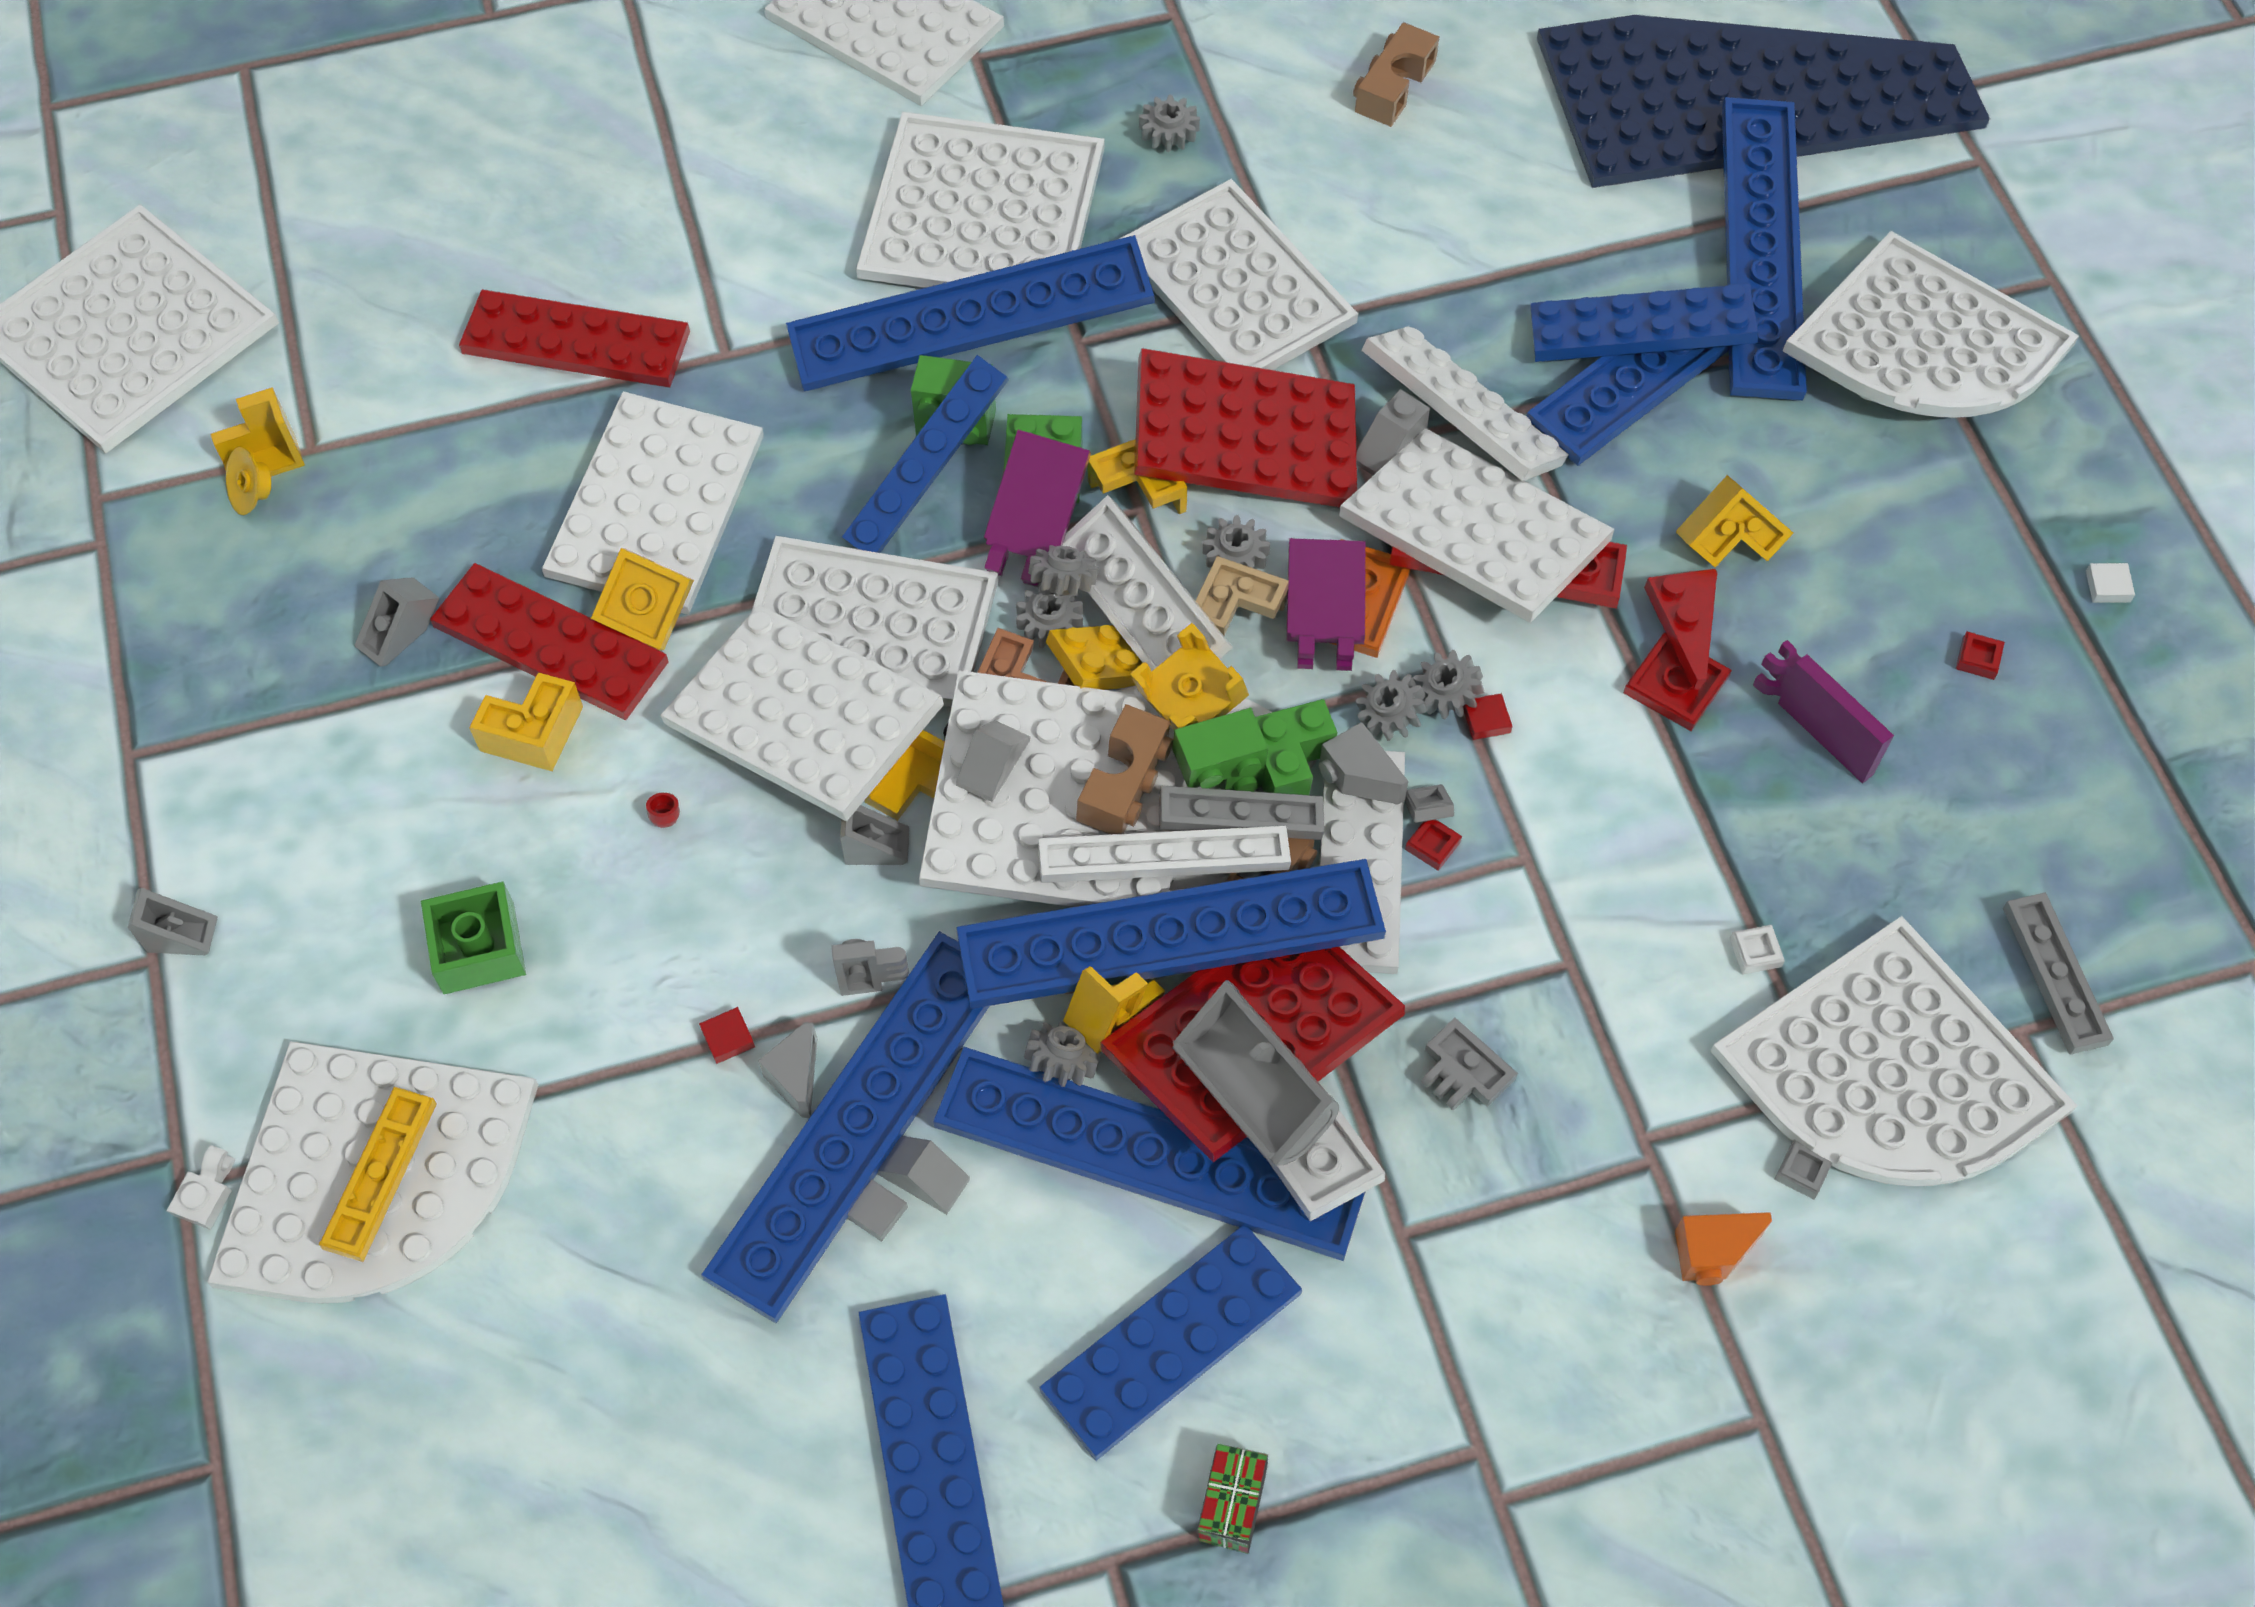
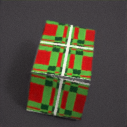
(1232, 1498)

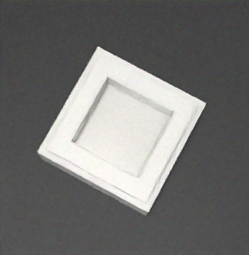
(2110, 583)
(1757, 949)

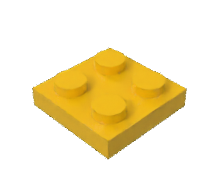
(642, 599)
(1094, 656)

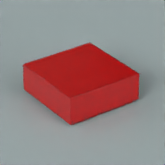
(1980, 655)
(1488, 718)
(1433, 843)
(727, 1035)

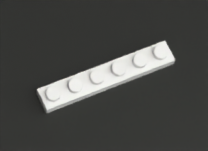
(1163, 854)

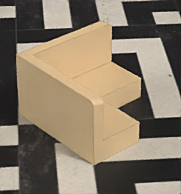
(1237, 585)

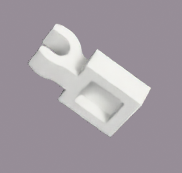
(204, 1195)

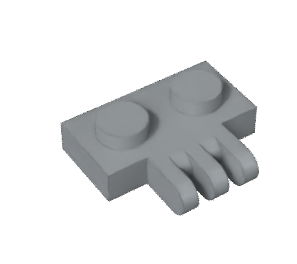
(864, 968)
(1466, 1066)

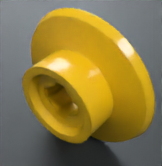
(246, 481)

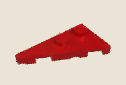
(1686, 613)

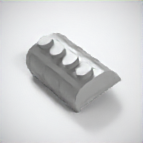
(1255, 1077)

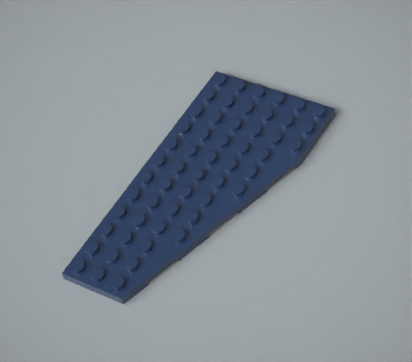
(1653, 89)

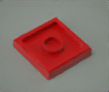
(1666, 689)

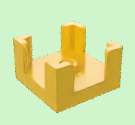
(1190, 683)

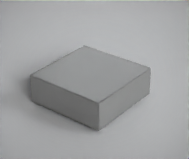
(1429, 803)
(1803, 1170)
(877, 1210)

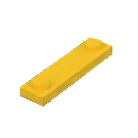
(378, 1174)

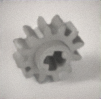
(1169, 123)
(1237, 543)
(1063, 570)
(1047, 612)
(1450, 684)
(1405, 701)
(1061, 1054)

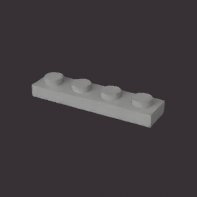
(1225, 809)
(2058, 973)

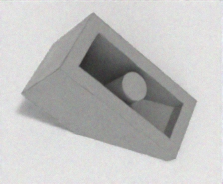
(1391, 431)
(395, 618)
(1362, 767)

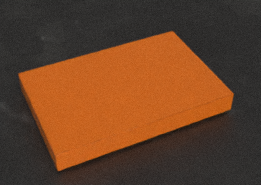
(1382, 594)

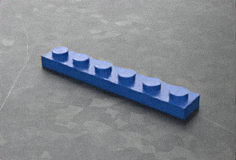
(926, 456)

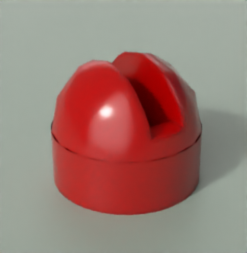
(663, 809)

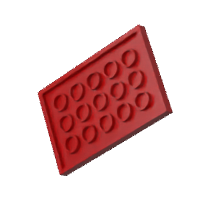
(1245, 429)
(1312, 1000)

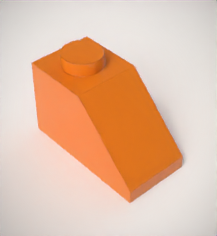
(1716, 1244)

